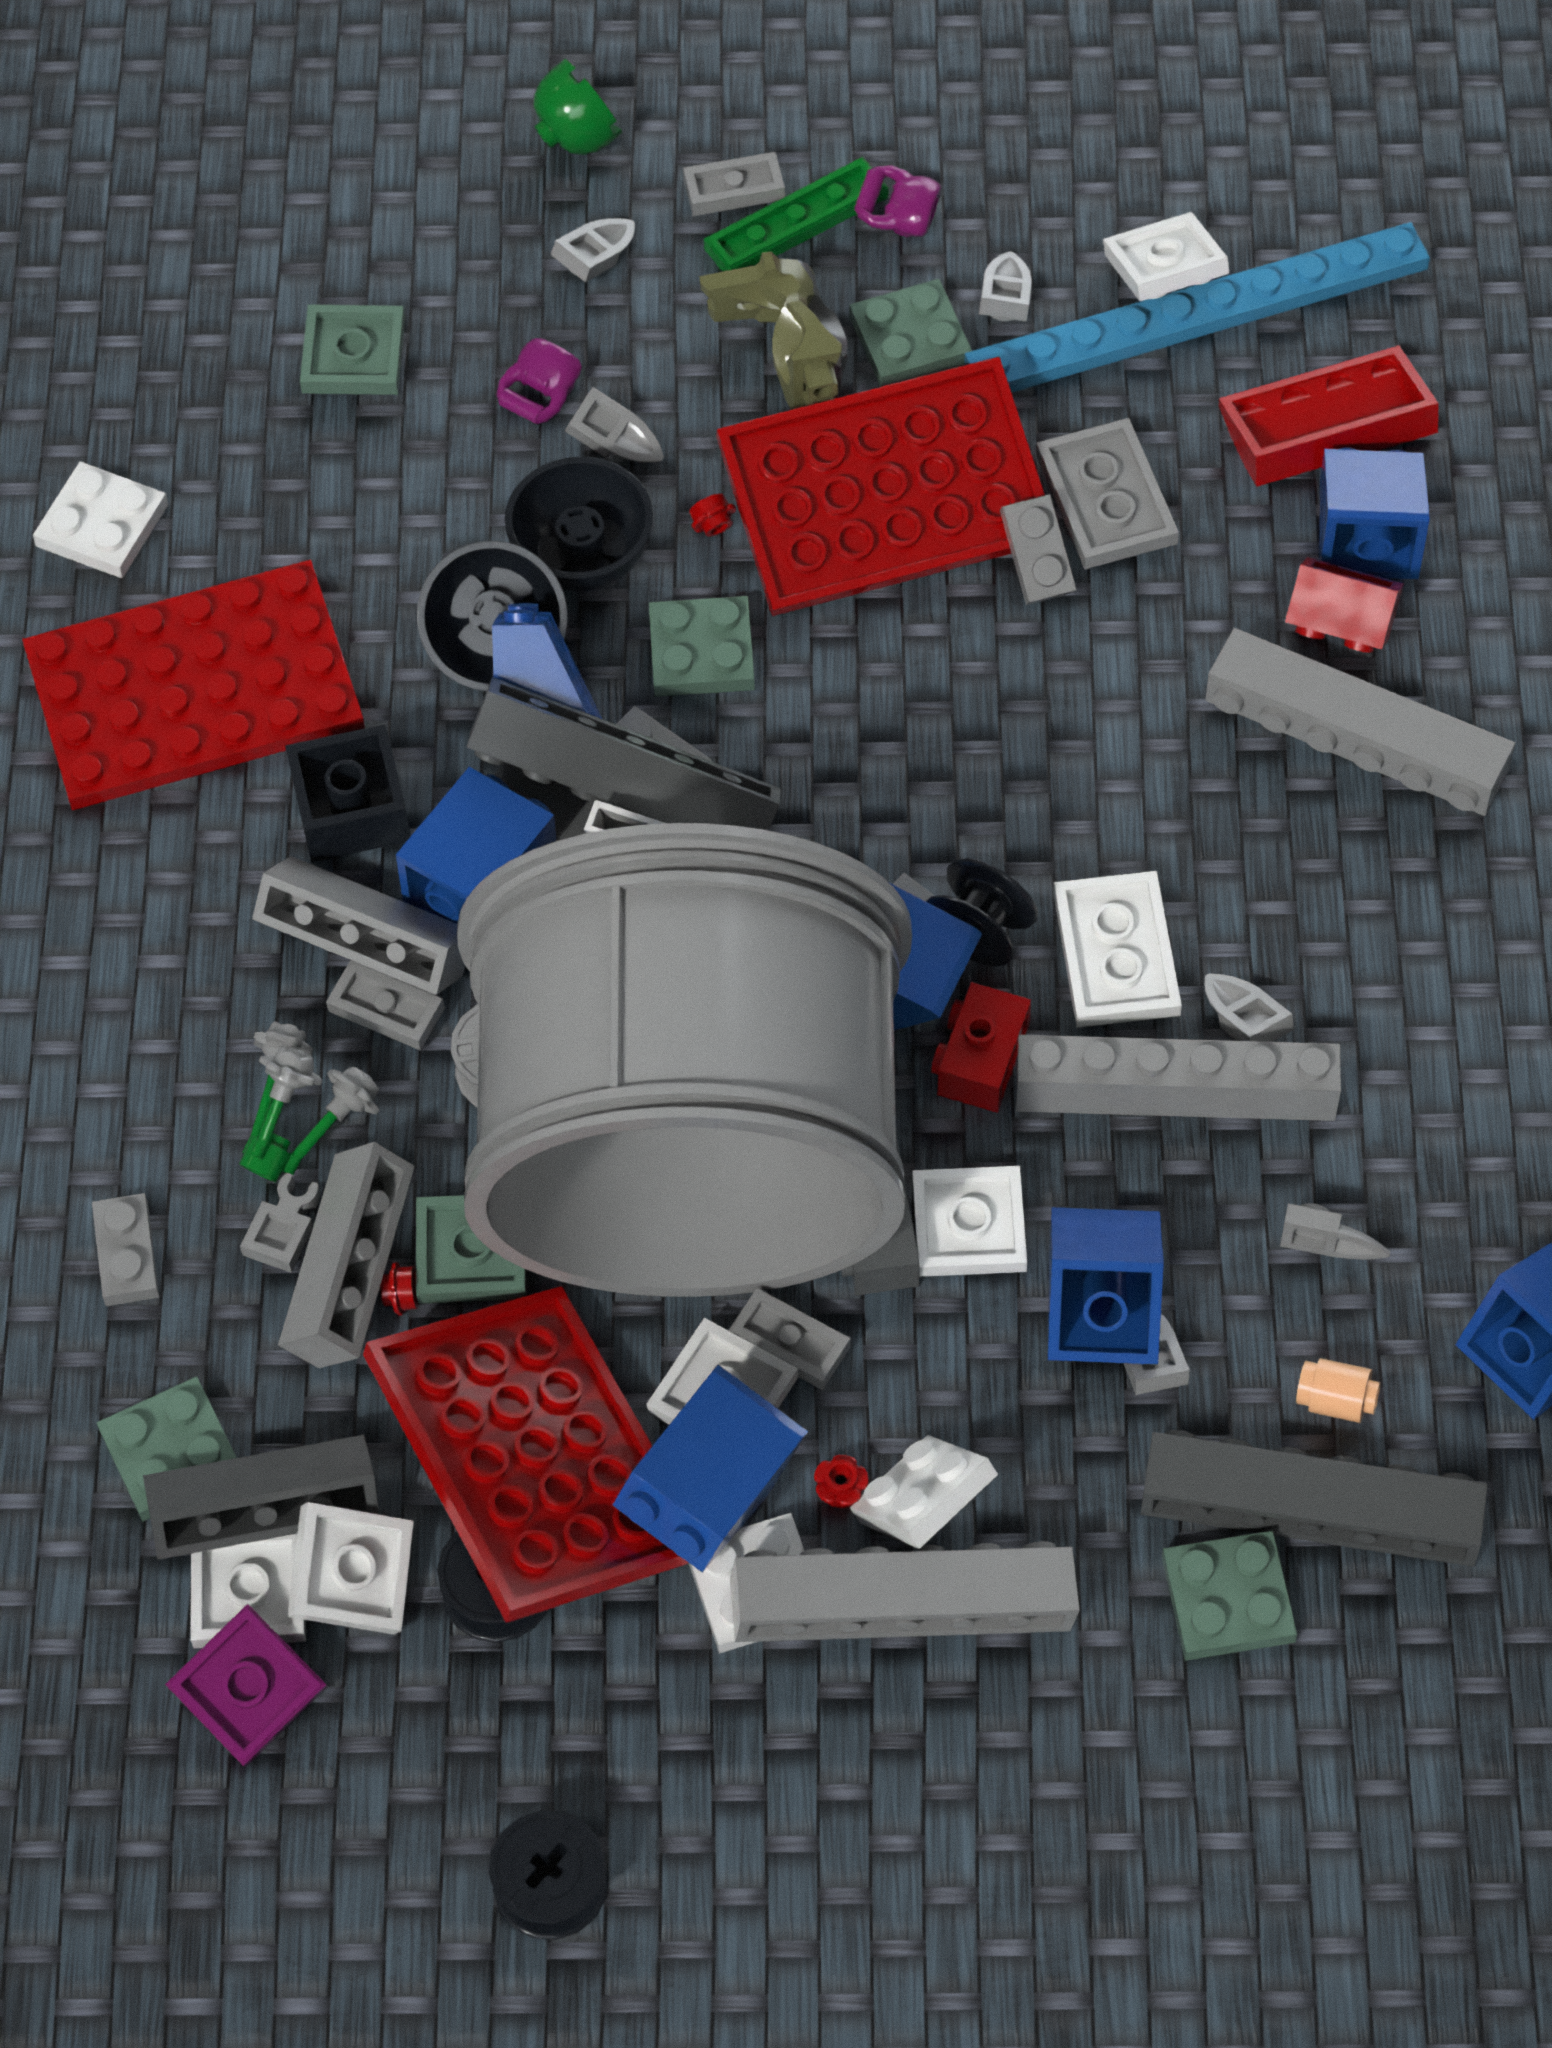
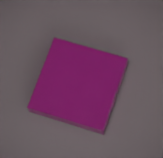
(246, 1685)

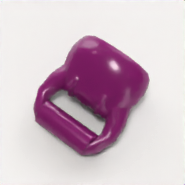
(909, 206)
(545, 369)

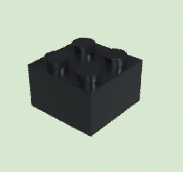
(348, 793)

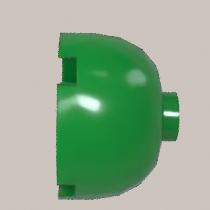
(572, 113)

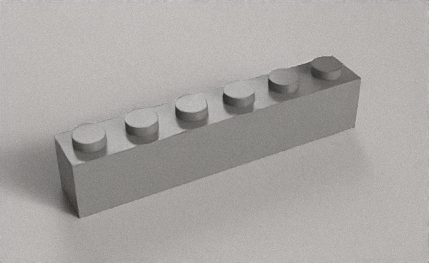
(1359, 722)
(1178, 1077)
(903, 1592)

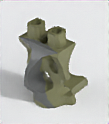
(807, 336)

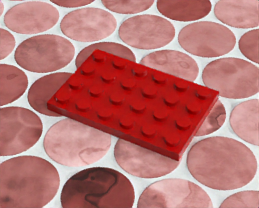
(880, 484)
(192, 684)
(524, 1448)

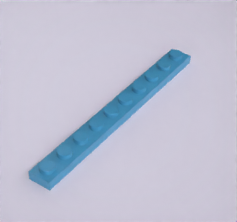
(1208, 307)

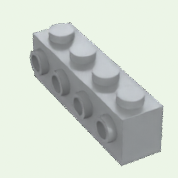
(360, 924)
(346, 1255)

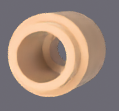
(1337, 1390)

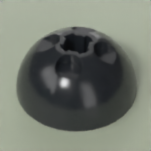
(581, 520)
(455, 592)

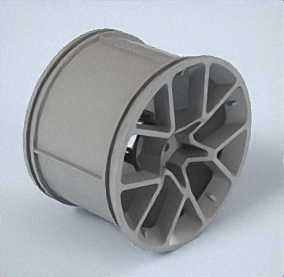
(685, 1059)

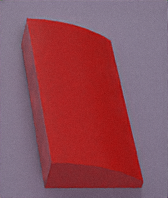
(1346, 405)

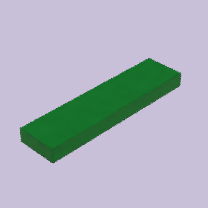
(791, 218)

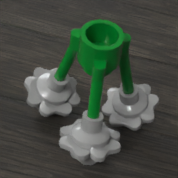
(291, 1067)

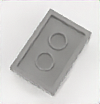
(1107, 493)

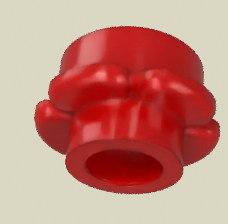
(712, 515)
(399, 1288)
(843, 1494)

